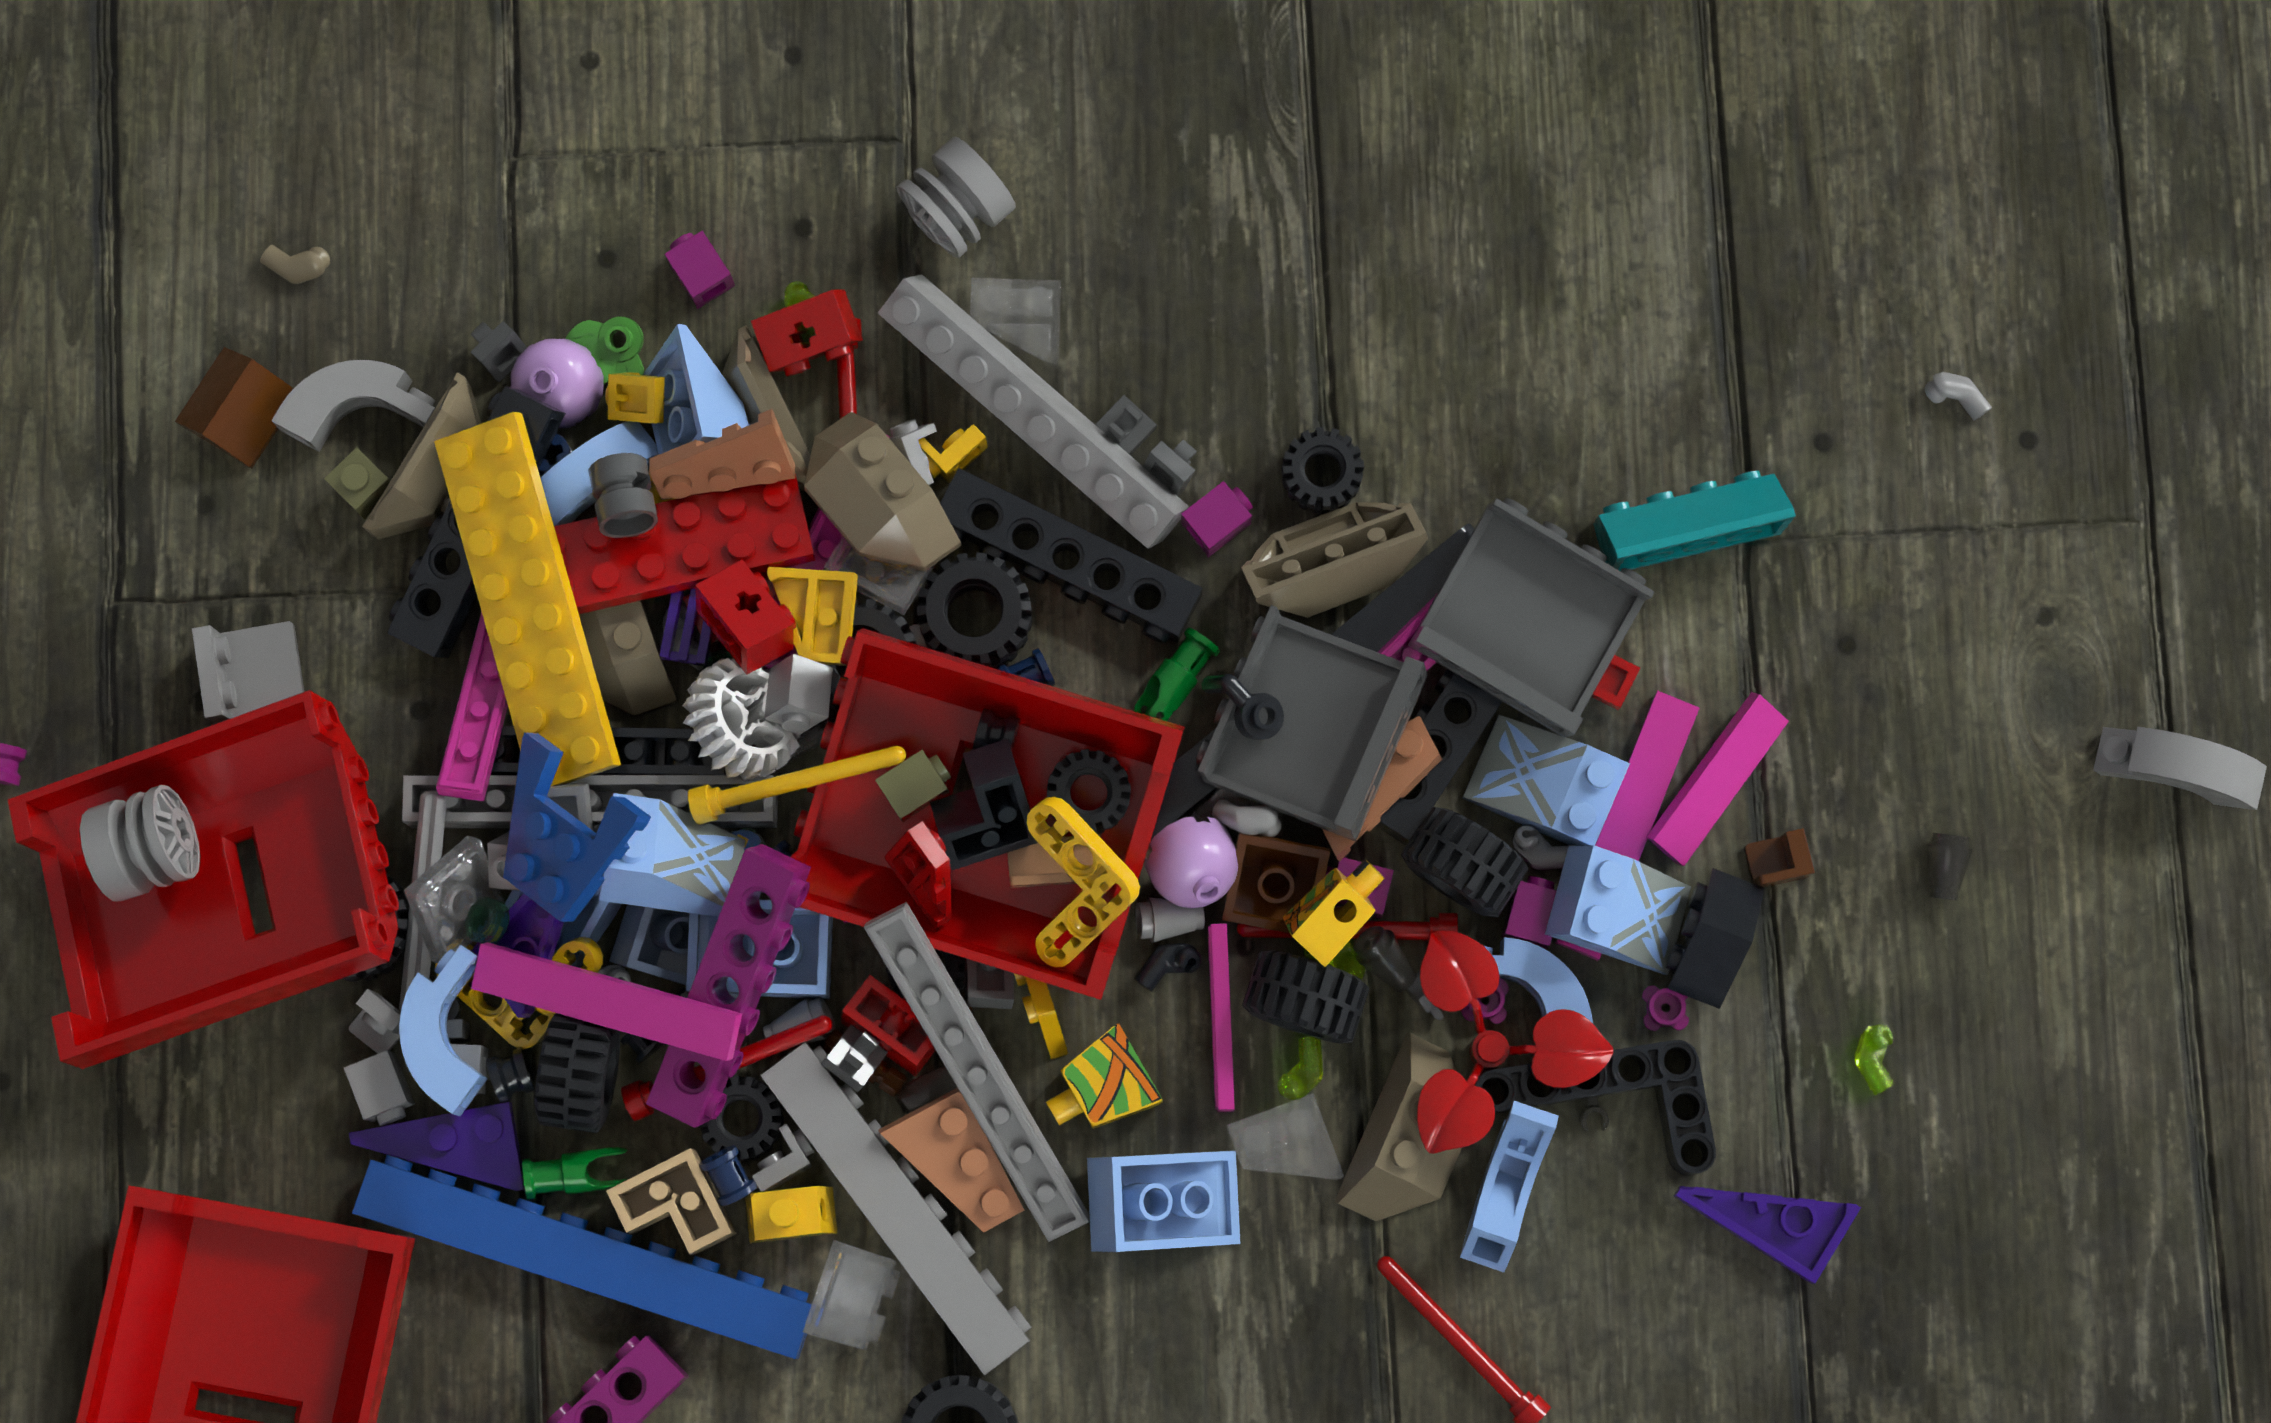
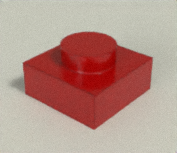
(1616, 682)

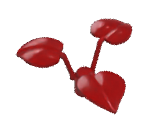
(1566, 1045)

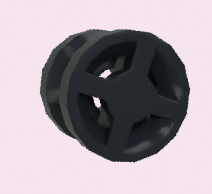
(995, 729)
(511, 1074)

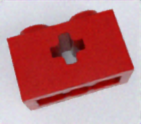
(782, 330)
(745, 616)
(890, 1022)

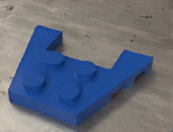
(550, 850)

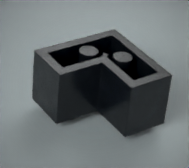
(988, 816)
(1717, 937)

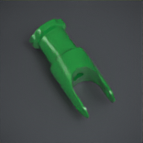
(1176, 676)
(566, 1173)

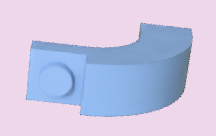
(568, 482)
(1542, 975)
(425, 1035)
(1507, 1186)

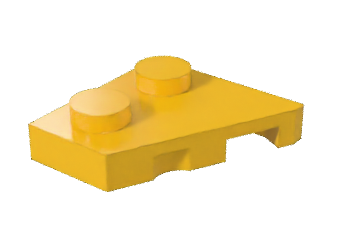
(821, 608)
(1041, 1009)

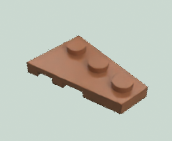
(731, 461)
(1409, 765)
(956, 1158)

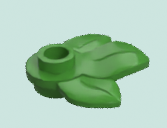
(599, 341)

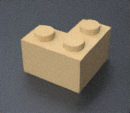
(679, 1190)

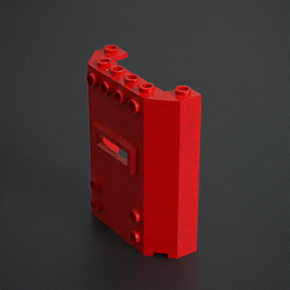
(934, 705)
(191, 948)
(242, 1310)

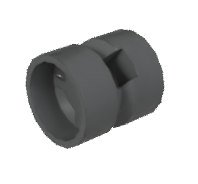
(623, 495)

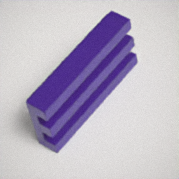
(683, 655)

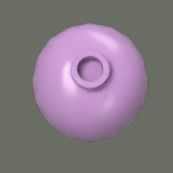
(560, 376)
(1192, 862)

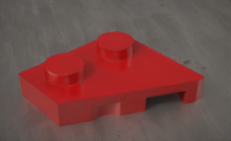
(924, 870)

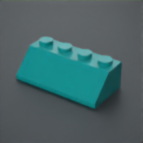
(1693, 522)

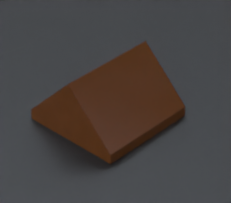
(235, 406)
(1272, 879)

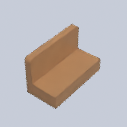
(1035, 867)

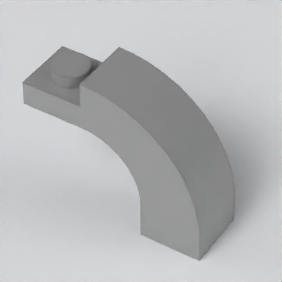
(338, 389)
(2182, 761)

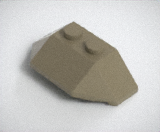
(758, 392)
(418, 487)
(877, 496)
(1335, 557)
(627, 658)
(1391, 1164)

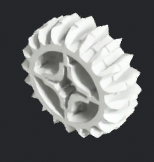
(728, 719)

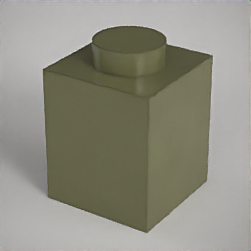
(358, 482)
(914, 784)

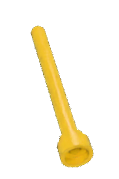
(709, 802)

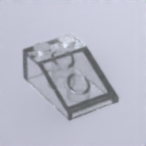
(851, 1296)

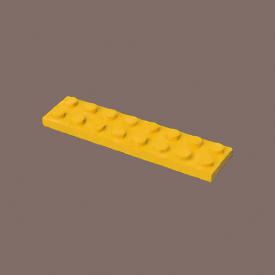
(526, 594)

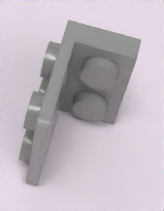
(246, 668)

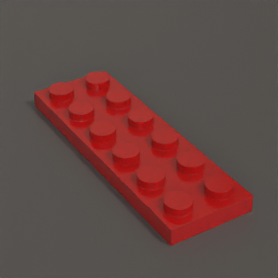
(687, 545)

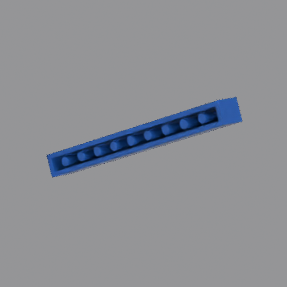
(584, 1258)

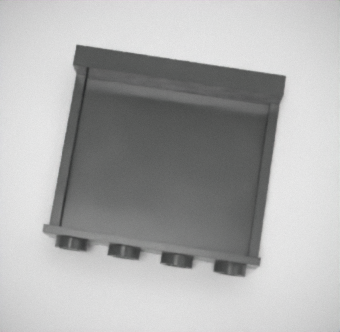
(1530, 616)
(1337, 730)

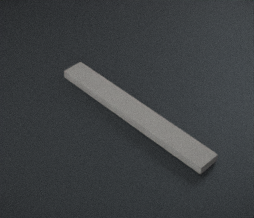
(977, 1071)

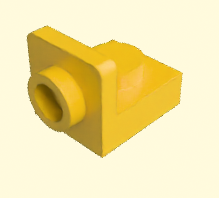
(635, 397)
(959, 452)

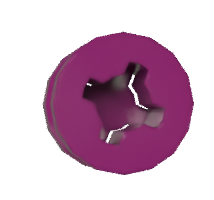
(9, 763)

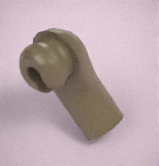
(298, 267)

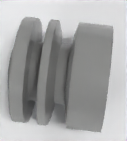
(949, 203)
(140, 843)

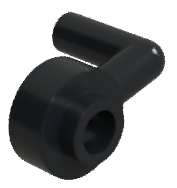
(1247, 706)

